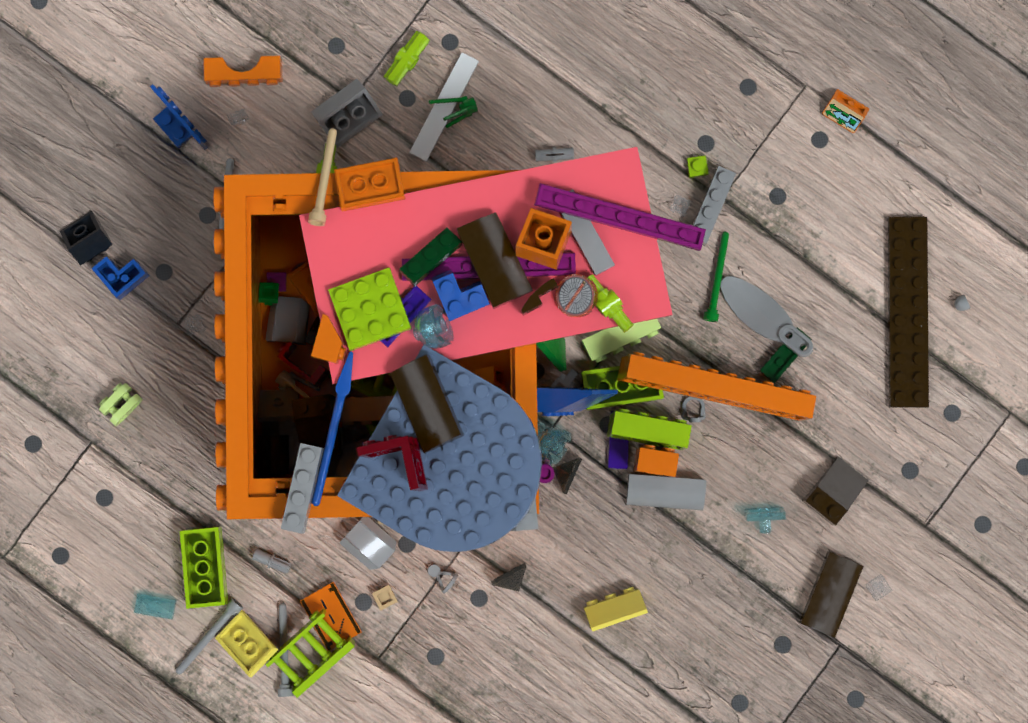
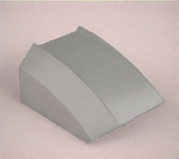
(288, 321)
(369, 543)

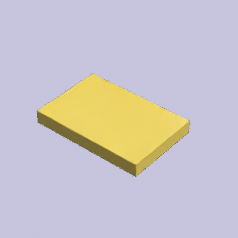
(246, 643)

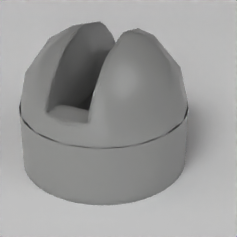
(961, 303)

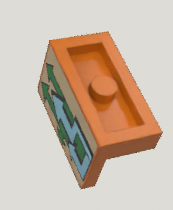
(845, 111)

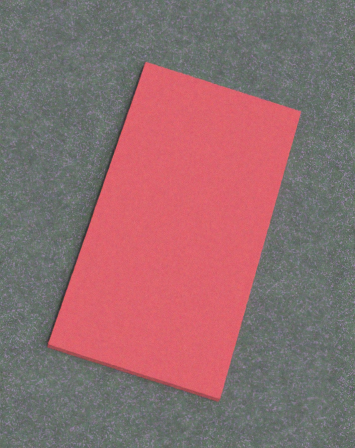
(383, 234)

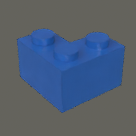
(121, 280)
(456, 300)

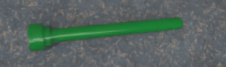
(711, 313)

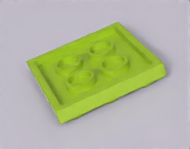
(370, 309)

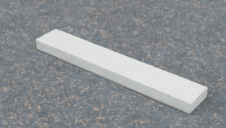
(435, 124)

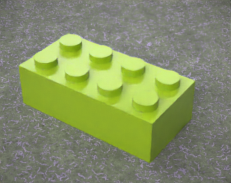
(627, 392)
(649, 430)
(204, 567)

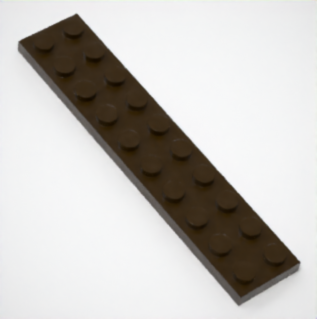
(908, 312)

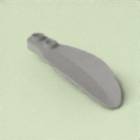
(763, 314)

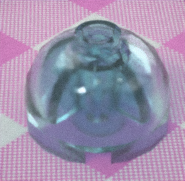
(432, 328)
(552, 444)

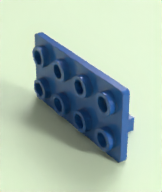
(176, 127)

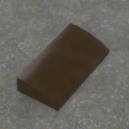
(494, 260)
(426, 403)
(831, 594)

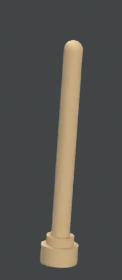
(317, 216)

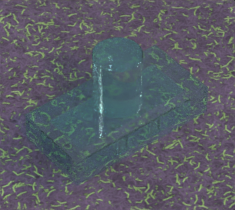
(764, 516)
(155, 606)

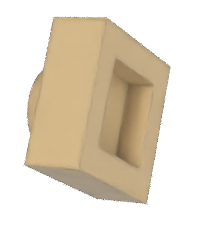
(385, 597)

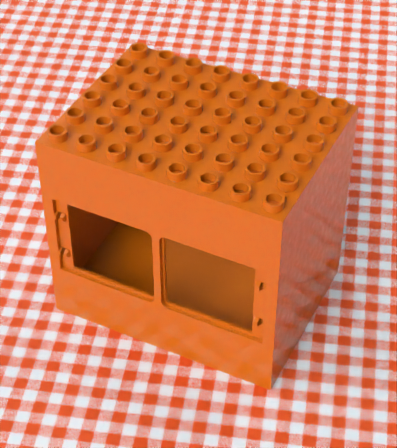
(266, 236)

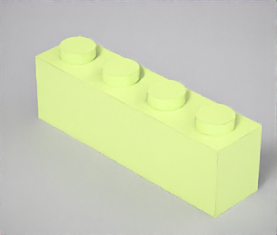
(615, 339)

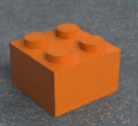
(543, 238)

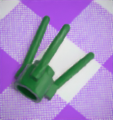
(466, 108)

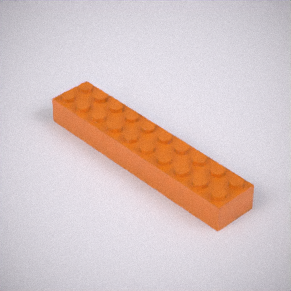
(716, 387)

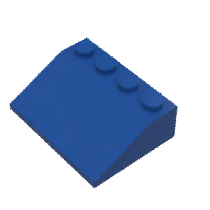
(566, 401)

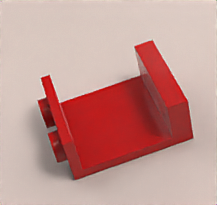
(316, 378)

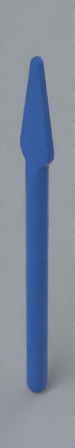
(342, 389)

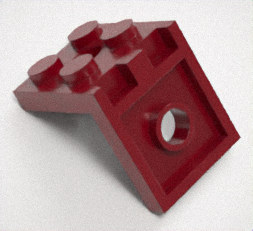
(411, 456)

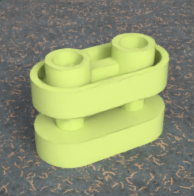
(121, 392)

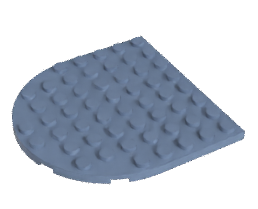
(474, 484)

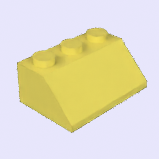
(614, 608)

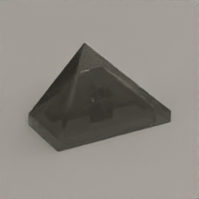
(565, 473)
(511, 579)

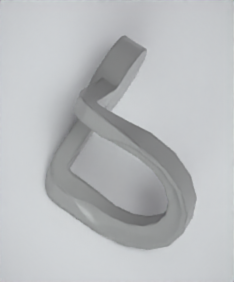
(693, 419)
(434, 571)

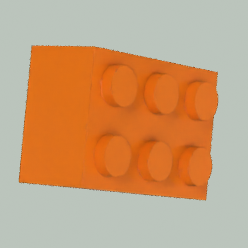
(655, 461)

